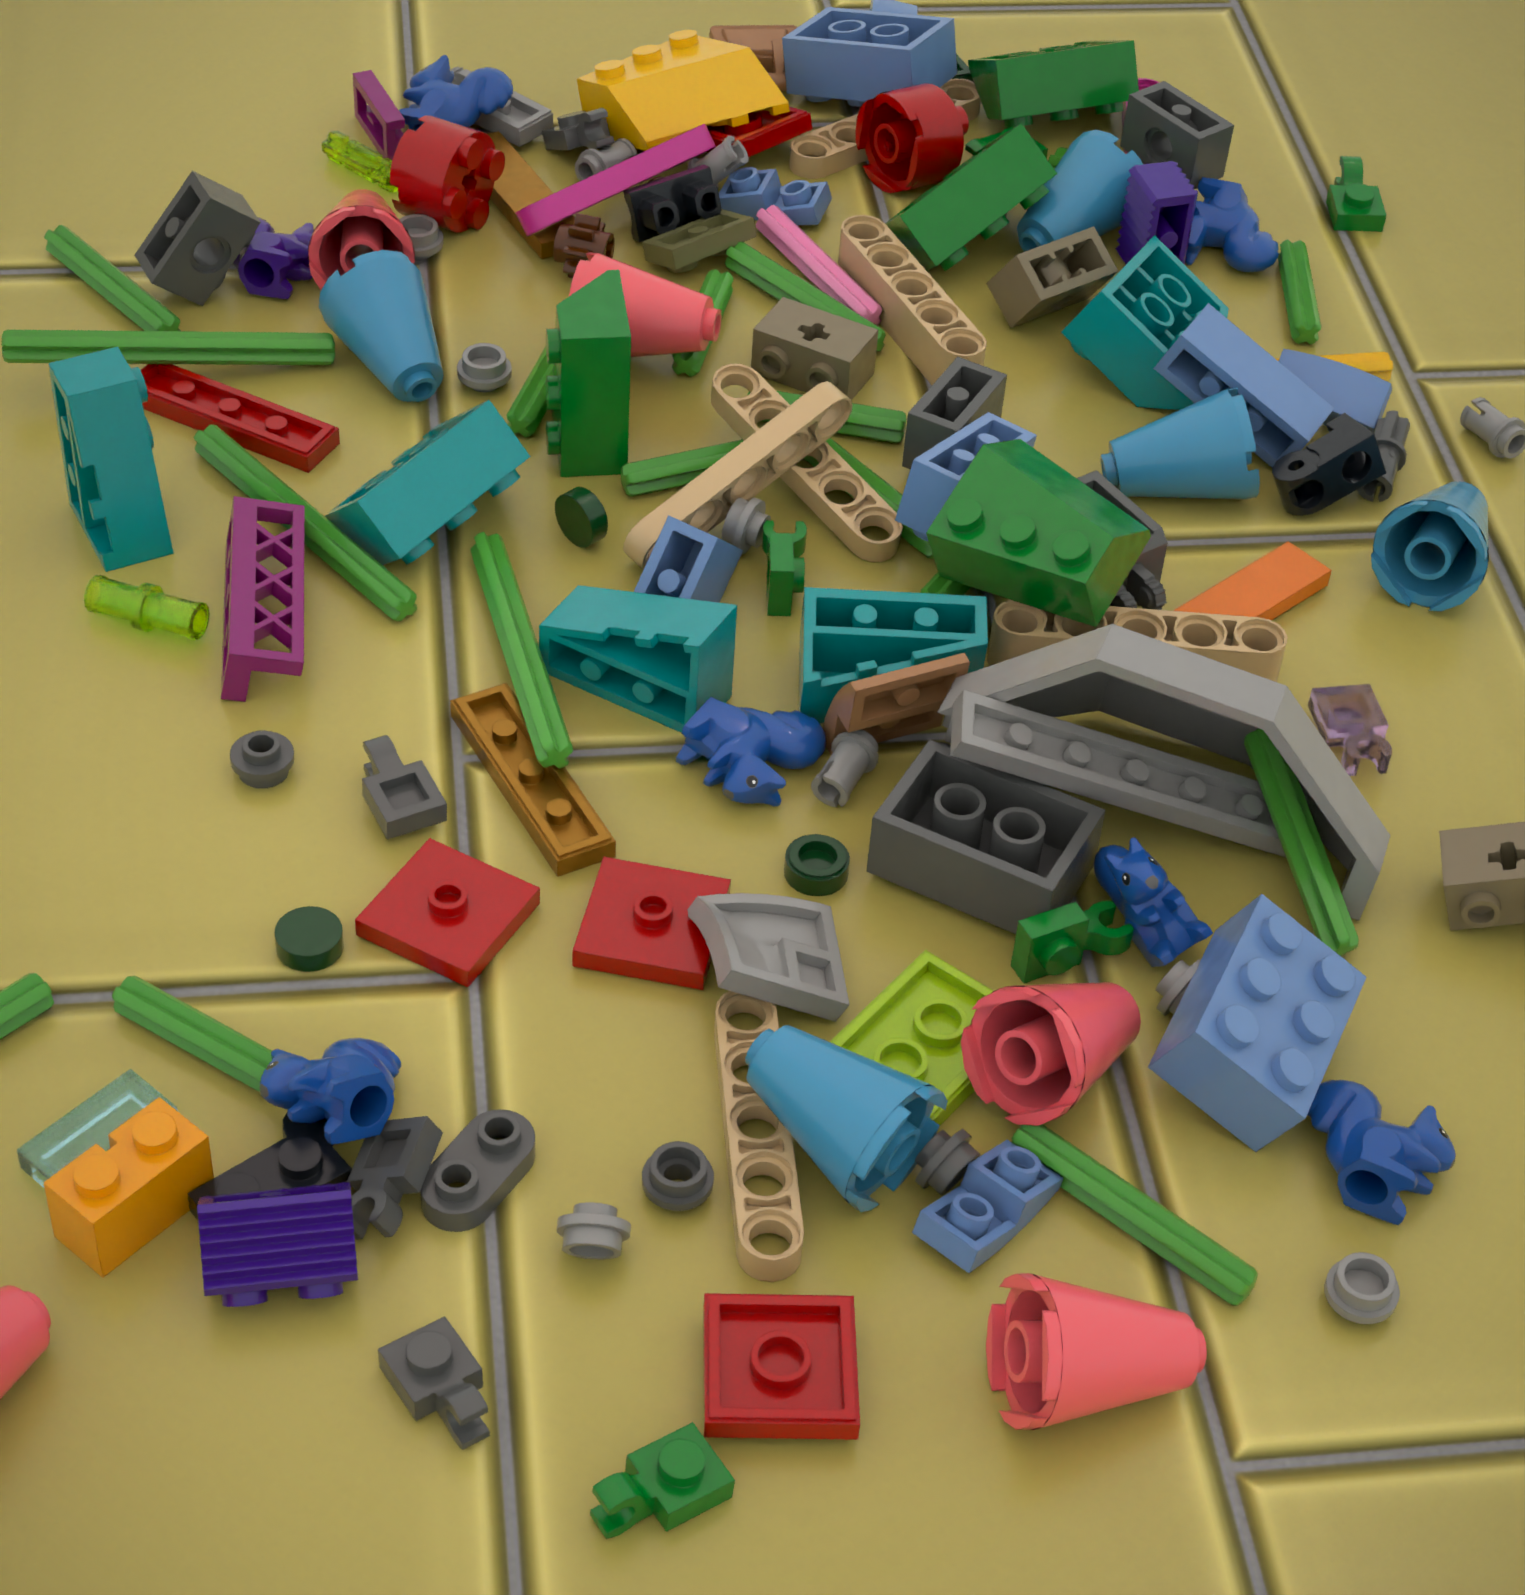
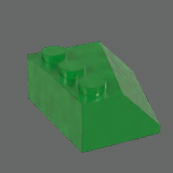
(1056, 81)
(973, 199)
(590, 380)
(1035, 534)

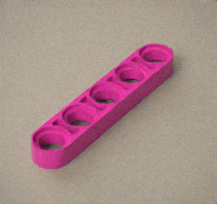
(615, 179)

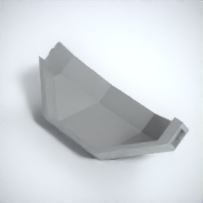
(1200, 705)

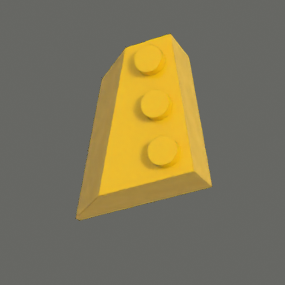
(678, 88)

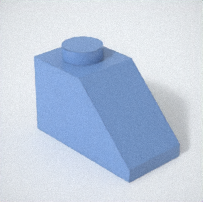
(688, 564)

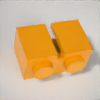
(124, 1197)

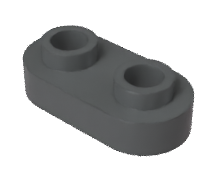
(482, 1163)

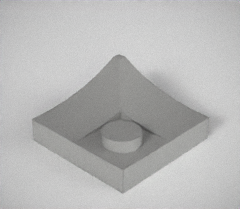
(774, 950)

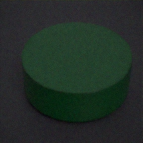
(581, 517)
(816, 865)
(309, 939)

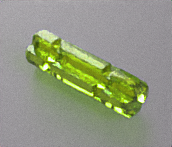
(359, 159)

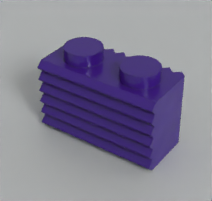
(1159, 205)
(277, 1242)

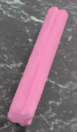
(815, 263)

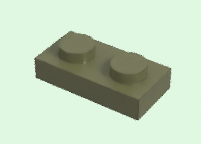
(697, 240)

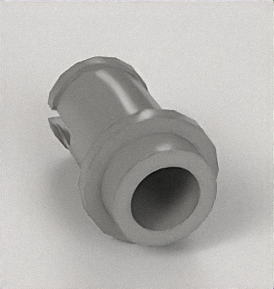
(723, 159)
(594, 161)
(1502, 433)
(851, 758)

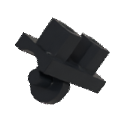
(672, 202)

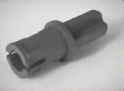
(1391, 438)

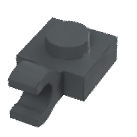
(579, 130)
(399, 794)
(439, 1374)

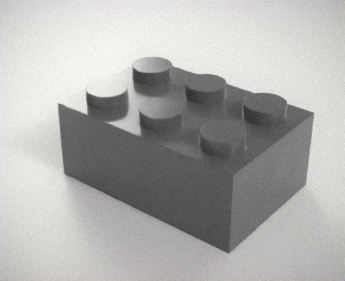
(983, 839)

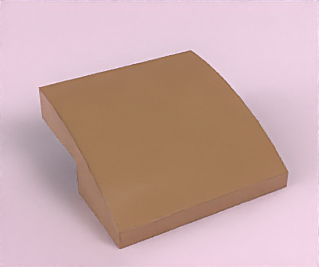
(894, 701)

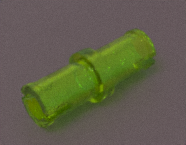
(146, 607)

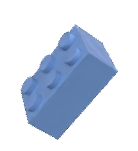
(867, 53)
(1258, 1023)

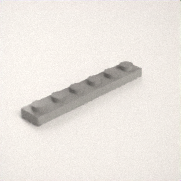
(1111, 770)

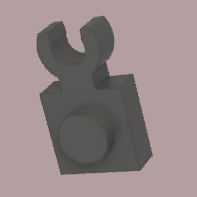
(387, 1169)

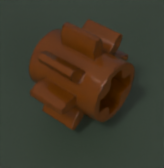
(576, 240)

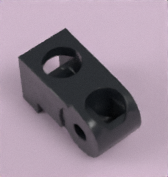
(1328, 467)

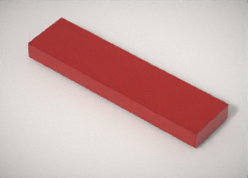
(244, 417)

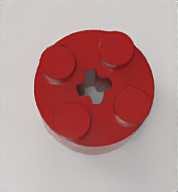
(911, 137)
(446, 173)

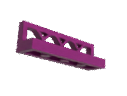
(243, 593)

